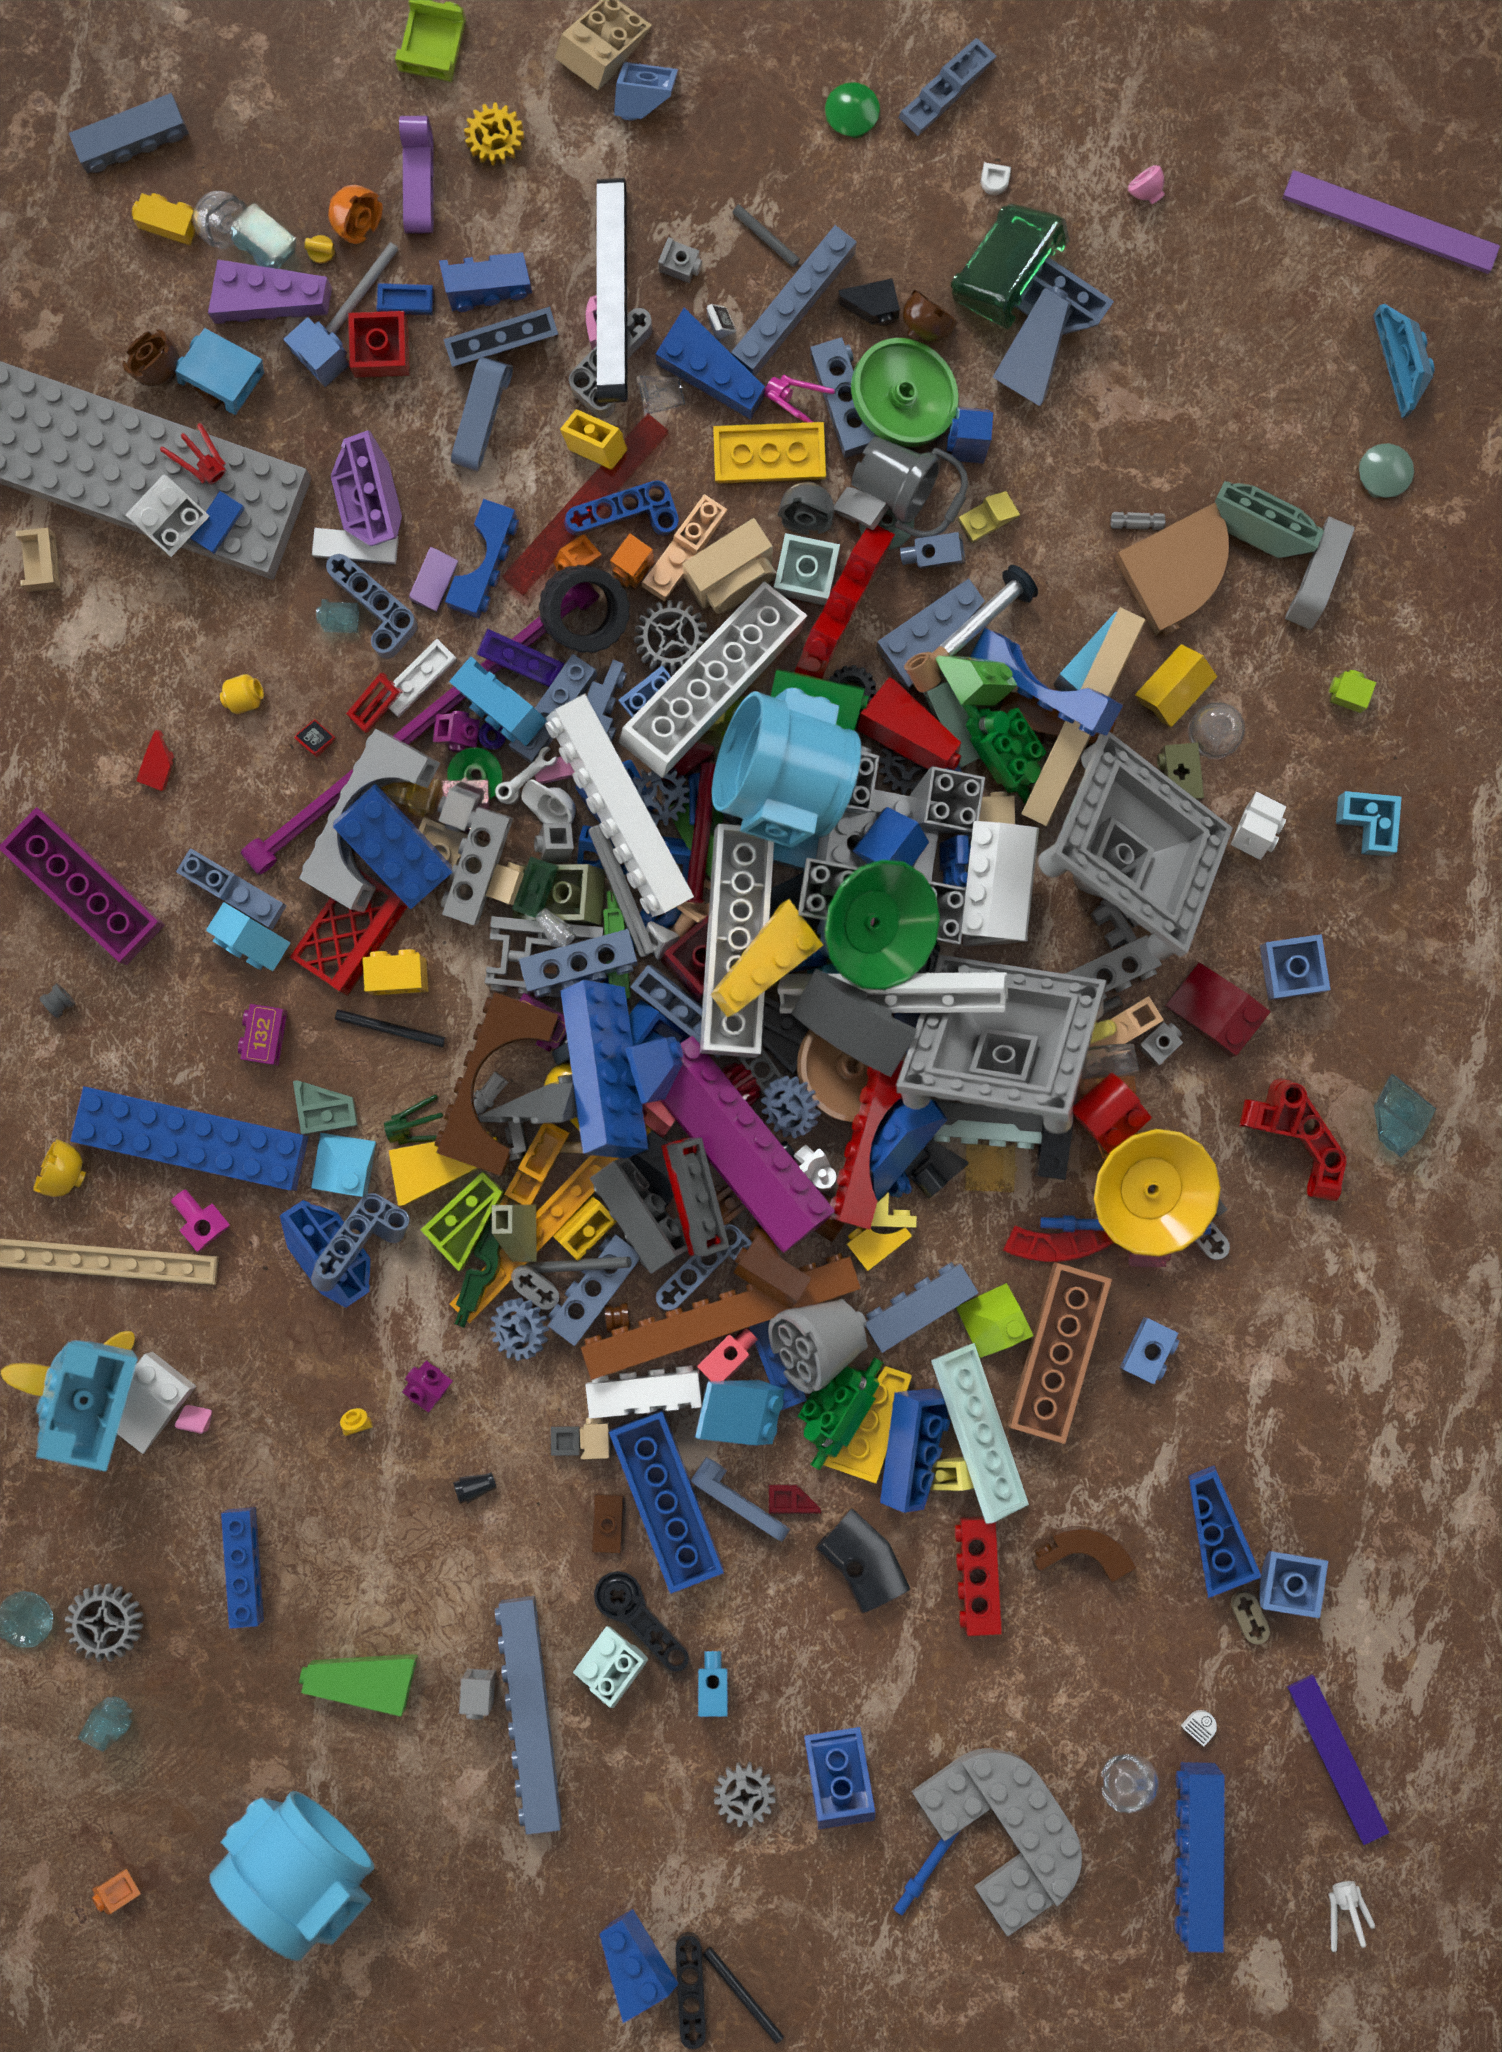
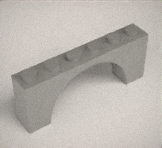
(331, 862)

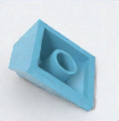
(343, 1165)

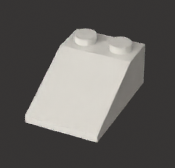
(152, 1400)

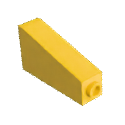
(421, 1171)

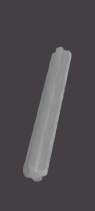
(621, 892)

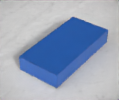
(405, 297)
(222, 517)

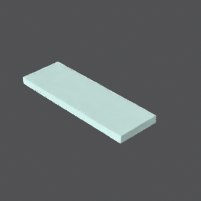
(980, 1433)

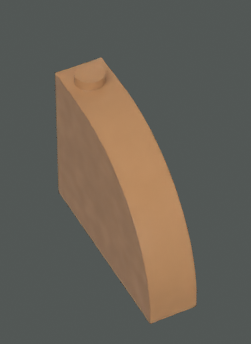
(1177, 568)

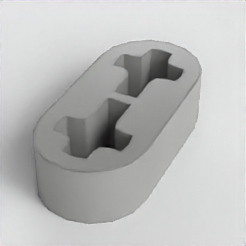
(531, 1292)

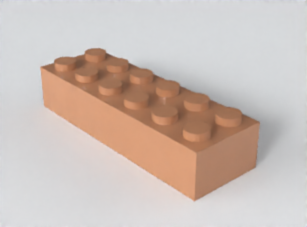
(1059, 1352)

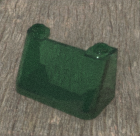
(1008, 261)

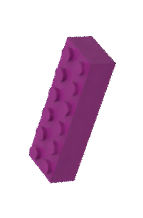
(81, 886)

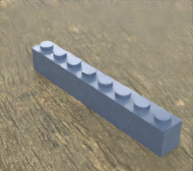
(530, 1715)

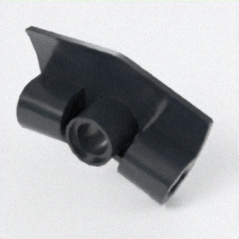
(858, 1541)

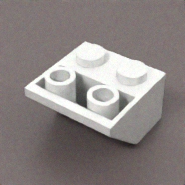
(167, 515)

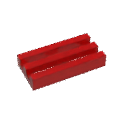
(389, 686)

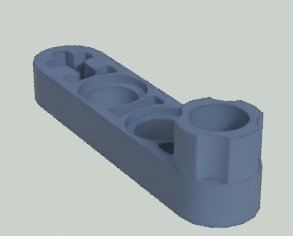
(708, 1479)

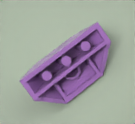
(366, 490)

